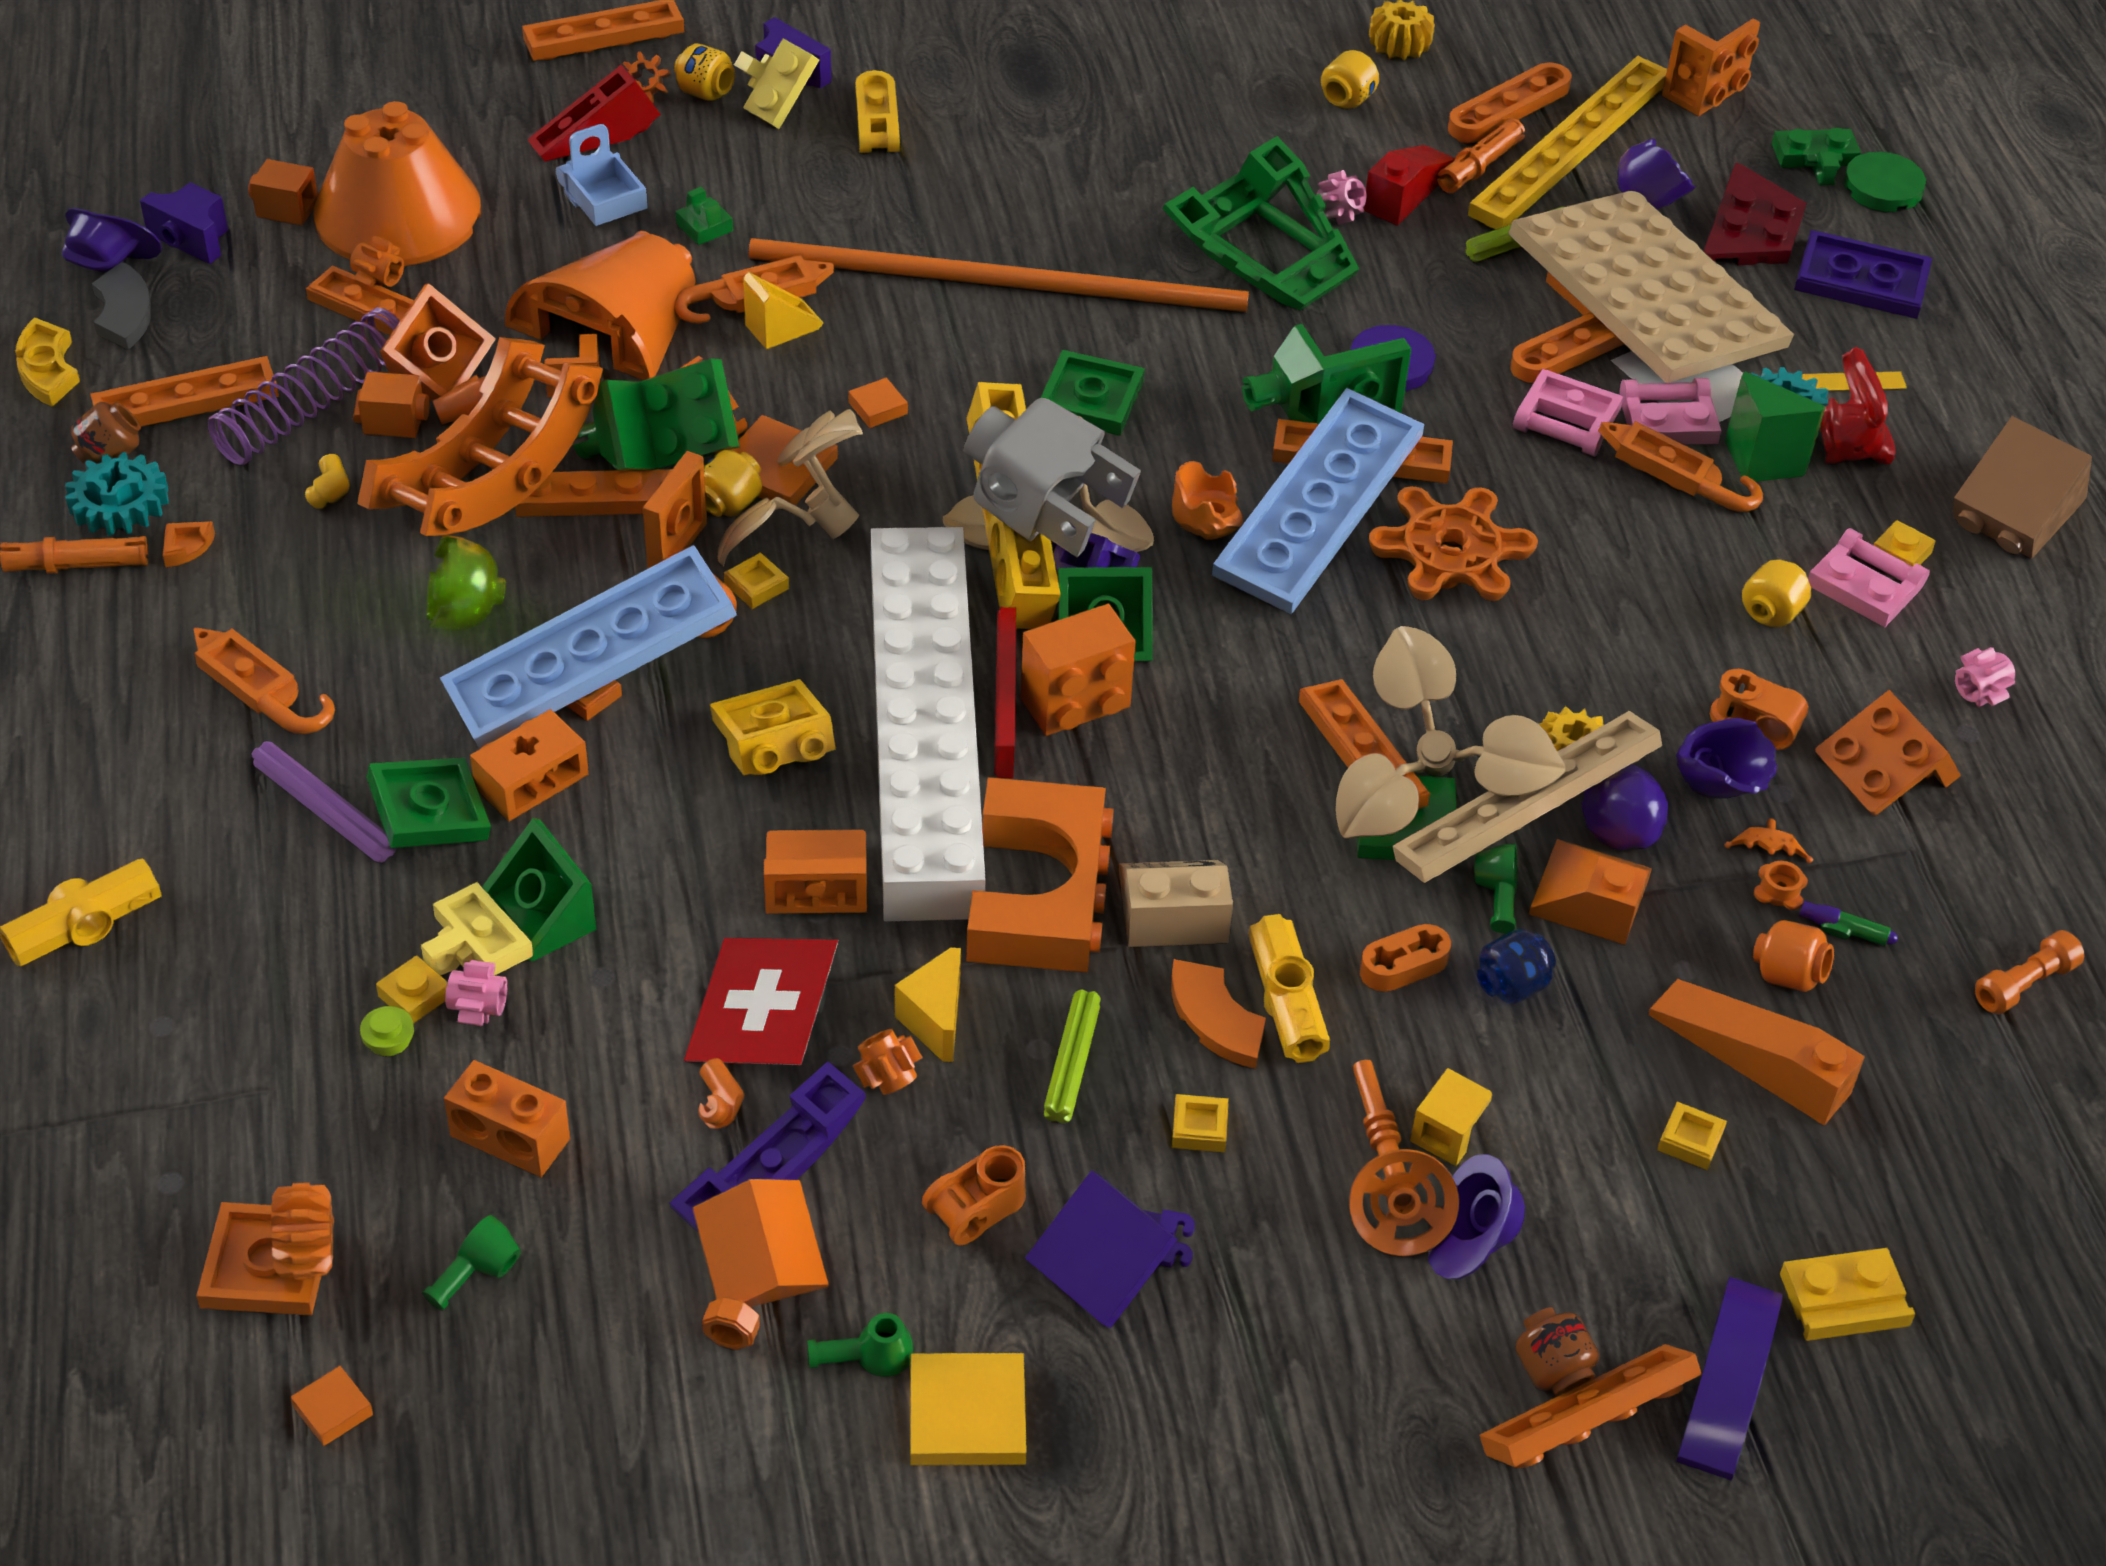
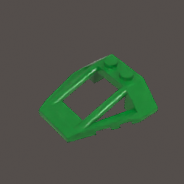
(1249, 193)

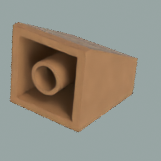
(2023, 488)

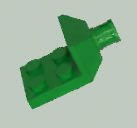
(1311, 383)
(661, 419)

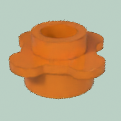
(1781, 885)

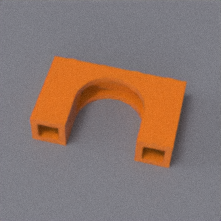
(1051, 927)

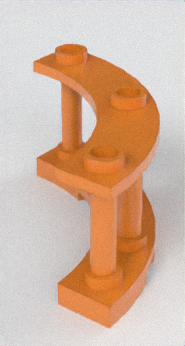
(432, 478)

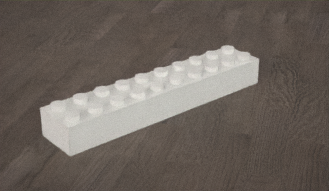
(925, 725)

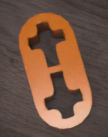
(1407, 961)

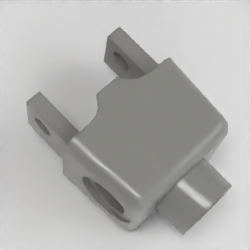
(1039, 465)

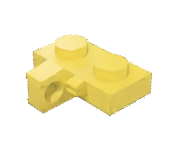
(776, 81)
(474, 931)

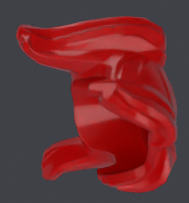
(1858, 427)

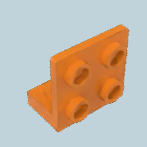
(1708, 70)
(1885, 754)
(815, 871)

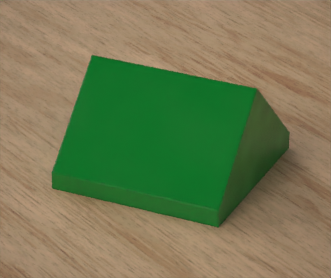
(1772, 430)
(1126, 591)
(543, 891)

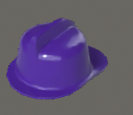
(105, 240)
(1486, 1220)

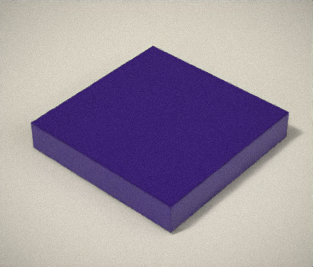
(1101, 1249)

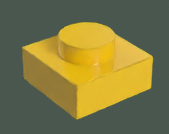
(1906, 543)
(413, 988)

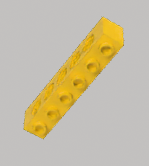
(1021, 569)

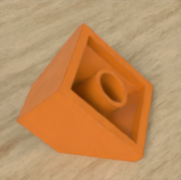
(1590, 891)

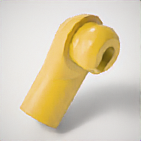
(330, 485)

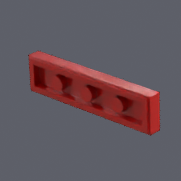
(1005, 693)

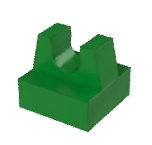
(703, 217)

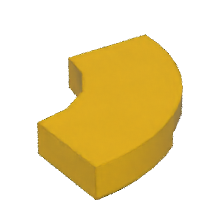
(42, 361)

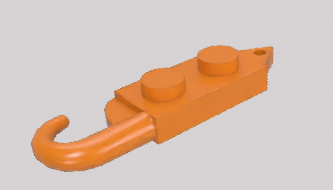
(790, 274)
(1677, 465)
(256, 679)

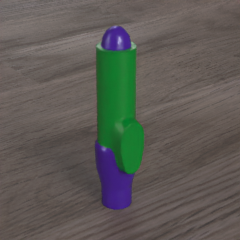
(1844, 924)

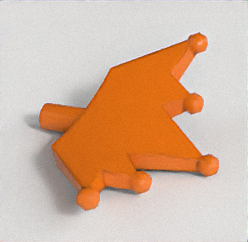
(1770, 840)

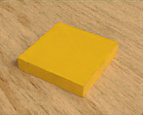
(967, 1409)

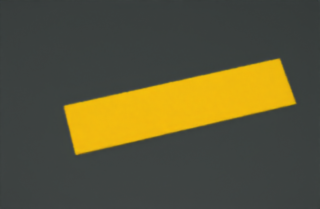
(1838, 381)

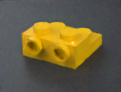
(774, 727)

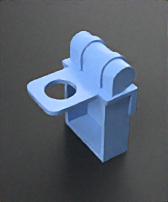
(600, 180)

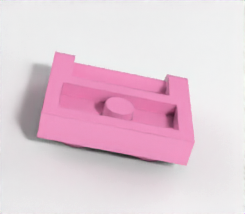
(1569, 401)
(1682, 422)
(1863, 587)

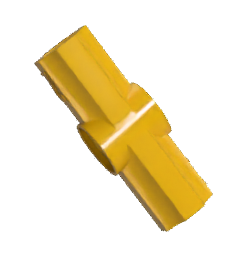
(79, 912)
(1288, 988)

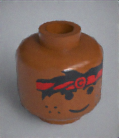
(105, 431)
(1557, 1351)

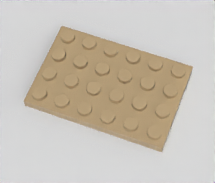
(1651, 285)

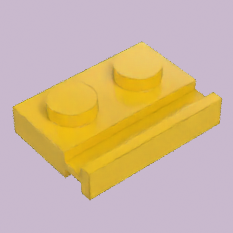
(1846, 1294)

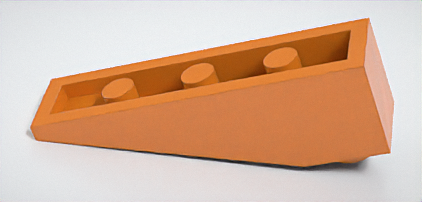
(1769, 1048)

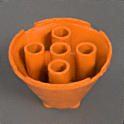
(397, 185)

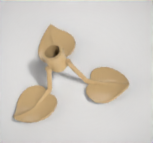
(825, 503)
(1118, 524)
(1412, 671)

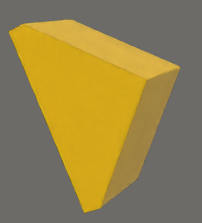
(775, 314)
(929, 1003)

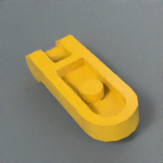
(877, 112)

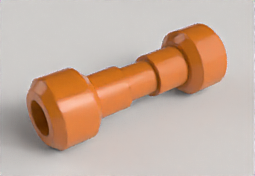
(2001, 990)

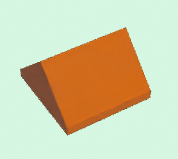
(436, 343)
(760, 1242)

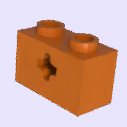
(529, 764)

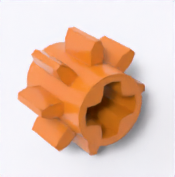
(656, 82)
(377, 263)
(887, 1061)

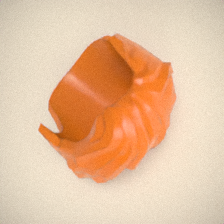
(1205, 502)

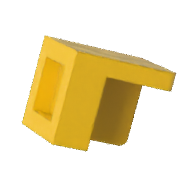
(1447, 1116)

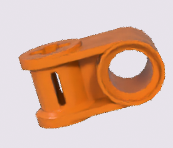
(1774, 708)
(970, 1197)

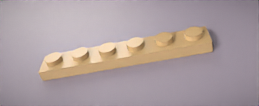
(1496, 816)

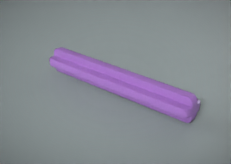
(323, 801)

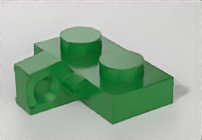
(1818, 149)

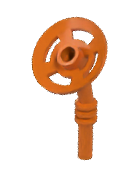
(1398, 1185)

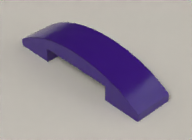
(789, 1145)
(1730, 1378)

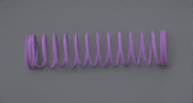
(226, 448)

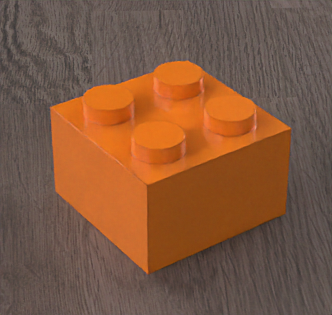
(1077, 669)

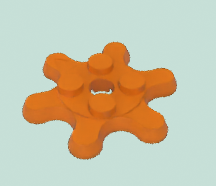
(1456, 524)

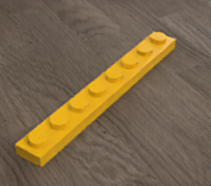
(1568, 144)

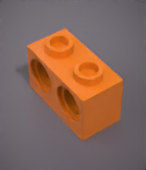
(507, 1118)

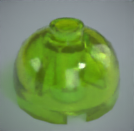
(463, 585)

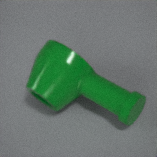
(1497, 871)
(486, 1250)
(875, 1353)

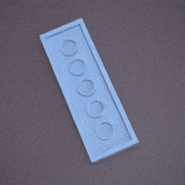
(1317, 501)
(588, 646)

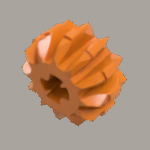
(302, 1231)

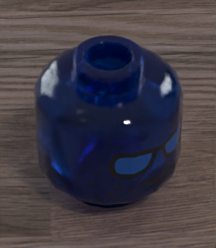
(1516, 966)

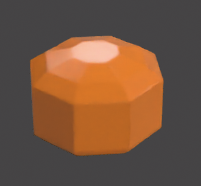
(731, 1323)

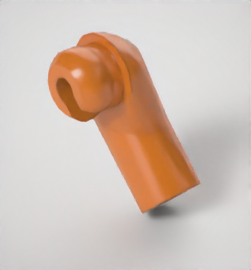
(725, 1096)

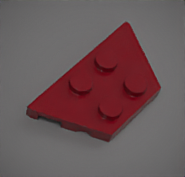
(1755, 221)

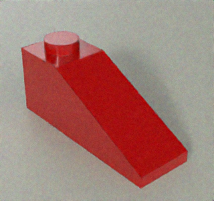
(613, 102)
(1403, 181)

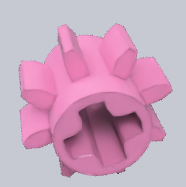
(1342, 196)
(1985, 677)
(476, 993)

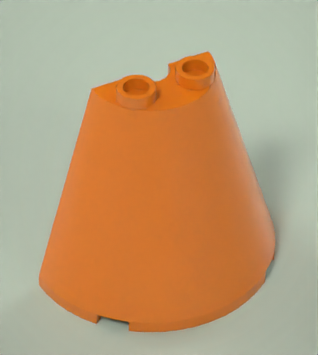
(618, 291)

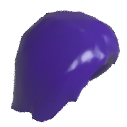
(1653, 174)
(1727, 759)
(1626, 809)

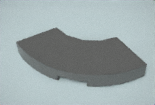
(125, 308)

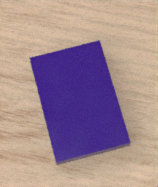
(1863, 274)

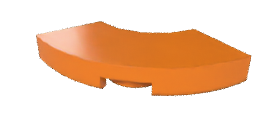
(1213, 1014)

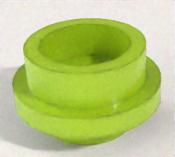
(387, 1030)

